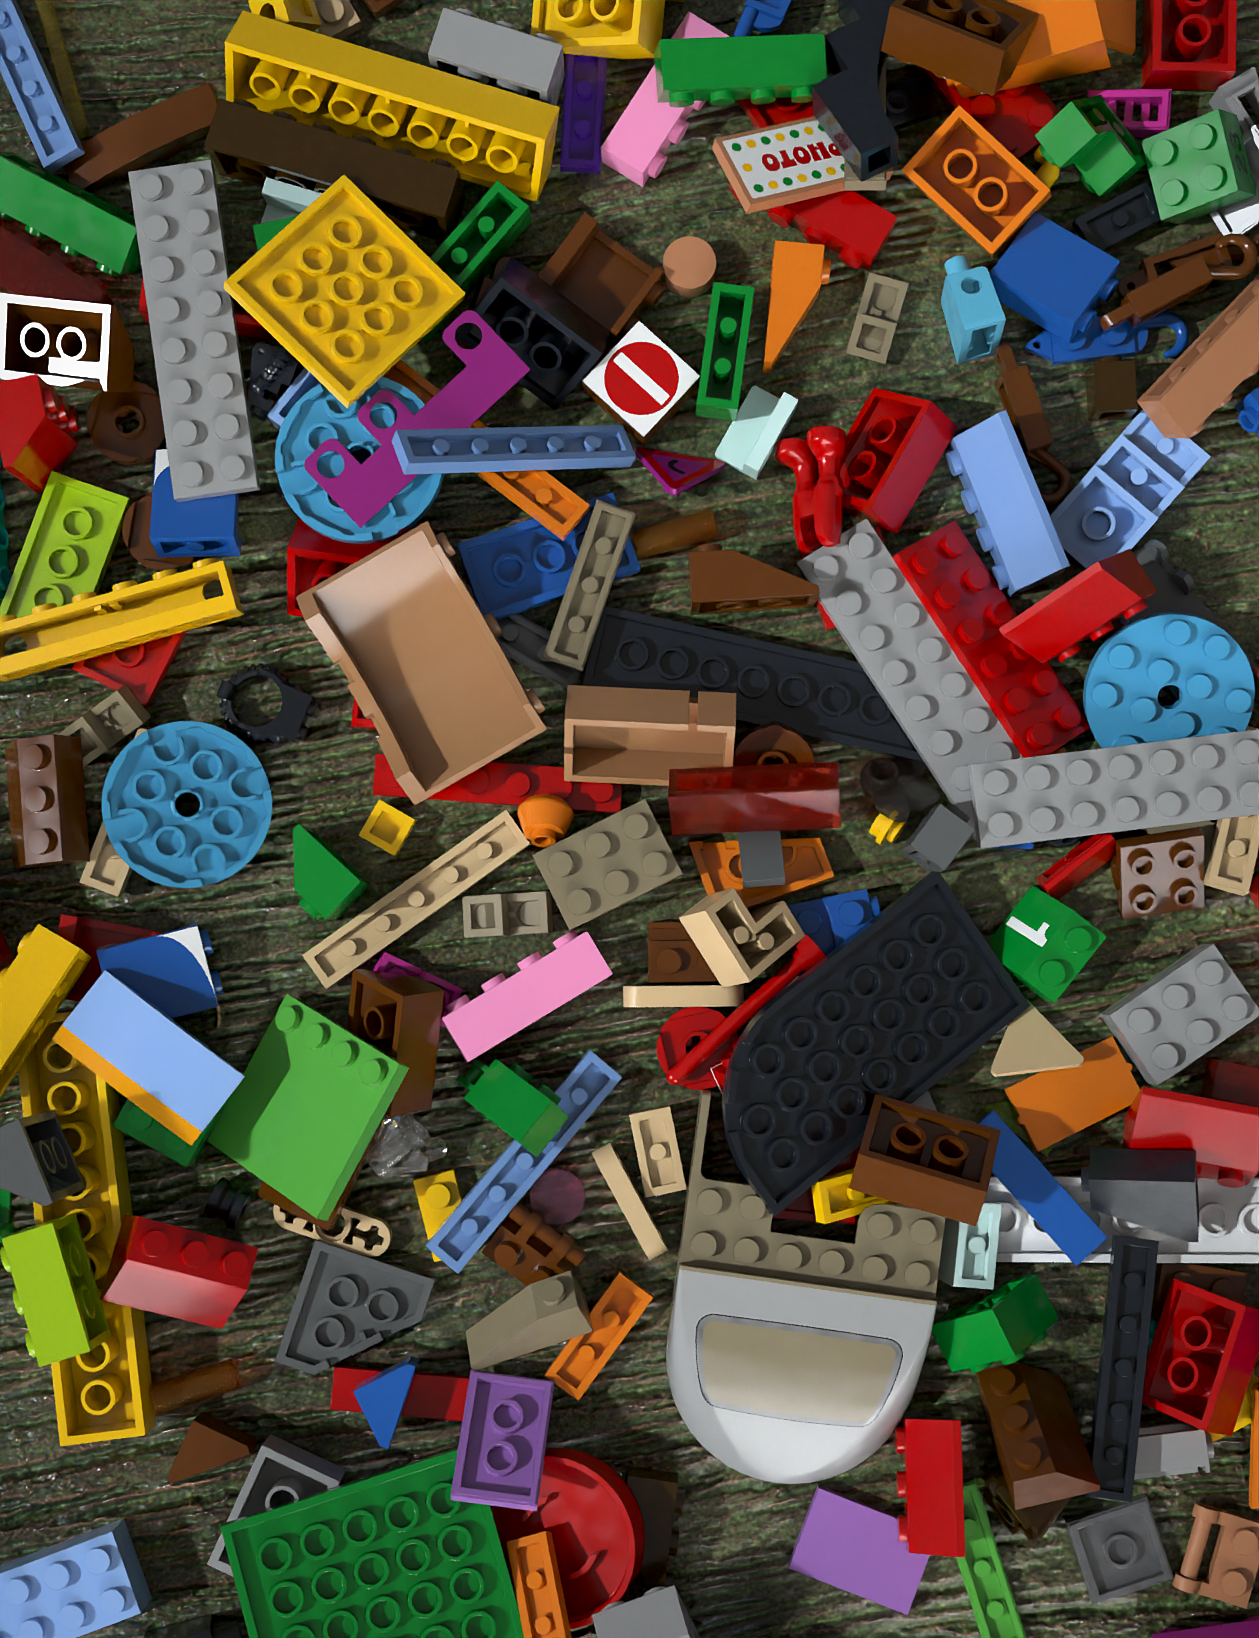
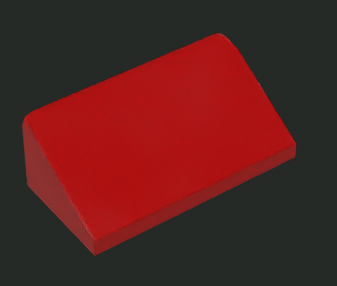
(1077, 865)

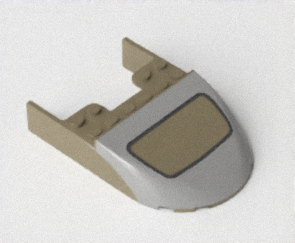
(796, 1345)

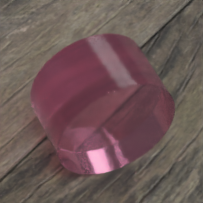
(558, 1195)

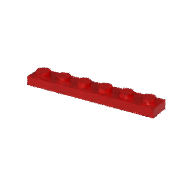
(510, 786)

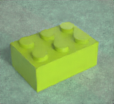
(55, 1290)

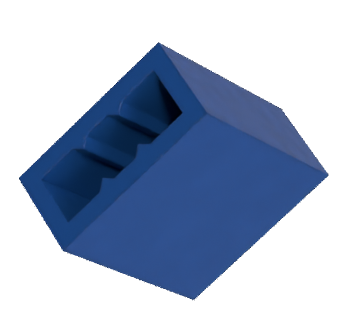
(1054, 278)

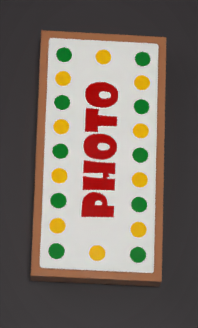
(781, 164)

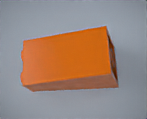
(1062, 45)

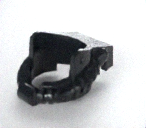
(271, 375)
(290, 720)

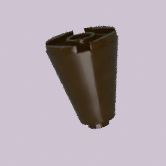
(1031, 1521)

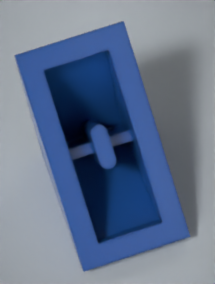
(384, 1398)

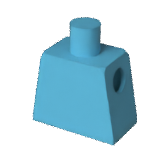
(971, 310)

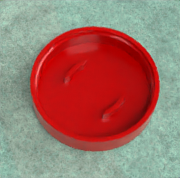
(592, 1527)

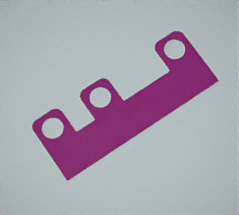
(487, 376)

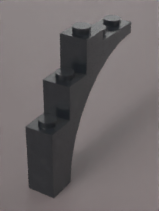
(850, 100)

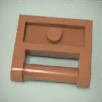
(1232, 1560)

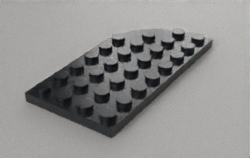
(866, 1020)

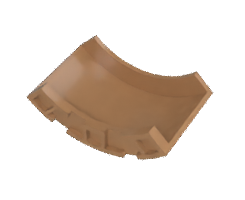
(423, 662)

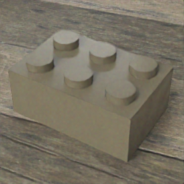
(607, 864)

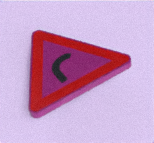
(678, 471)

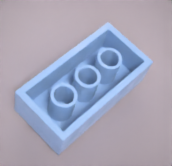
(73, 1586)

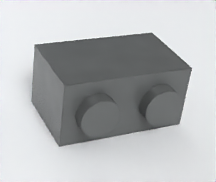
(938, 838)

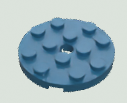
(323, 417)
(1159, 652)
(143, 793)

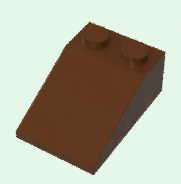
(737, 583)

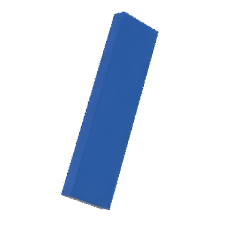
(1042, 1194)

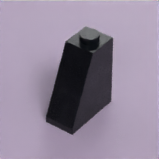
(1146, 1188)

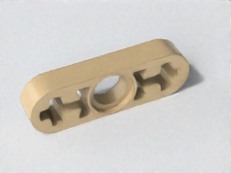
(683, 996)
(630, 1201)
(359, 1243)

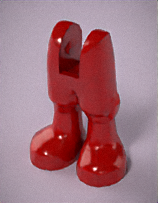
(815, 503)

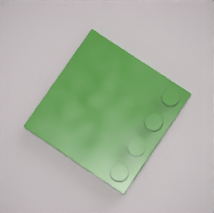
(307, 1106)

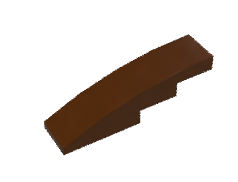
(143, 137)

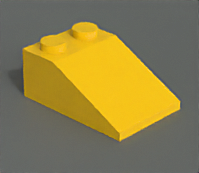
(601, 26)

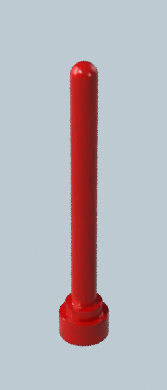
(803, 959)

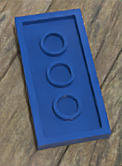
(529, 564)

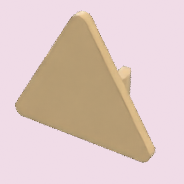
(1033, 1046)

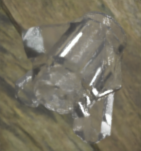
(404, 1147)

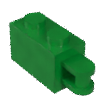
(514, 1104)

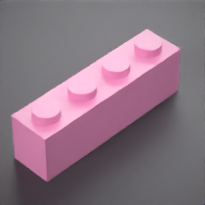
(649, 127)
(525, 996)

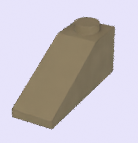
(530, 1321)

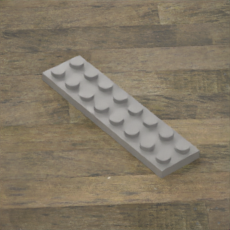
(193, 331)
(908, 660)
(1115, 788)

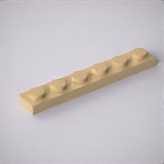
(416, 899)

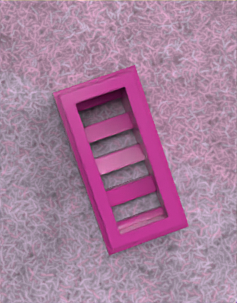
(1141, 97)

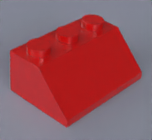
(35, 430)
(891, 456)
(316, 558)
(1082, 608)
(1218, 1131)
(177, 1271)
(1202, 1357)
(931, 1486)

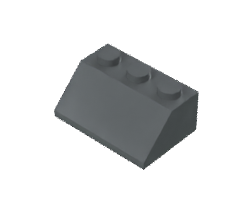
(38, 1160)

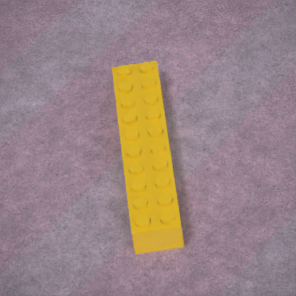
(106, 1389)

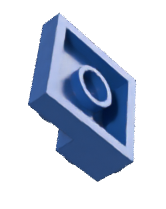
(834, 918)

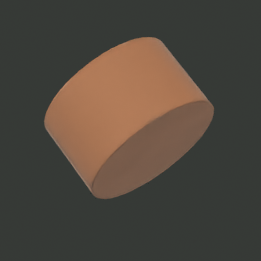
(689, 266)

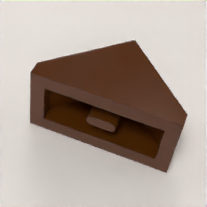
(208, 1446)

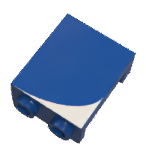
(191, 527)
(167, 969)

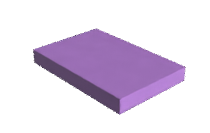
(503, 1440)
(857, 1551)

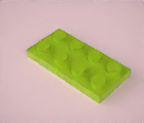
(65, 545)

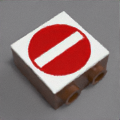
(642, 382)

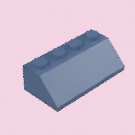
(1006, 505)

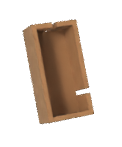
(644, 733)

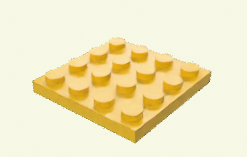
(344, 291)

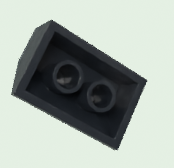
(542, 329)

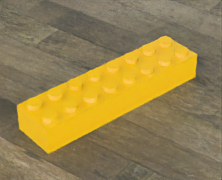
(393, 102)

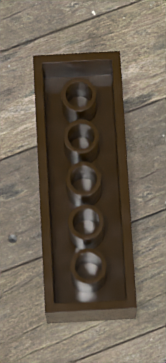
(407, 189)

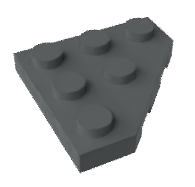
(349, 1306)

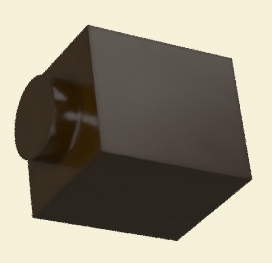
(1111, 389)

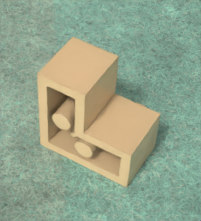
(740, 942)

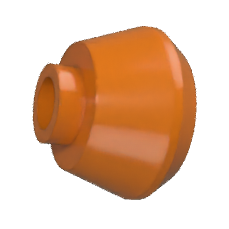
(545, 819)

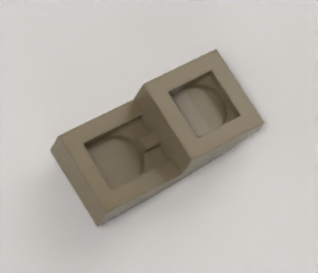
(877, 318)
(107, 723)
(507, 914)

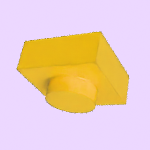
(387, 828)

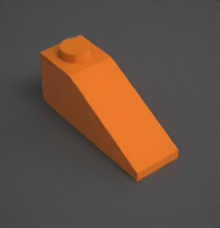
(794, 287)

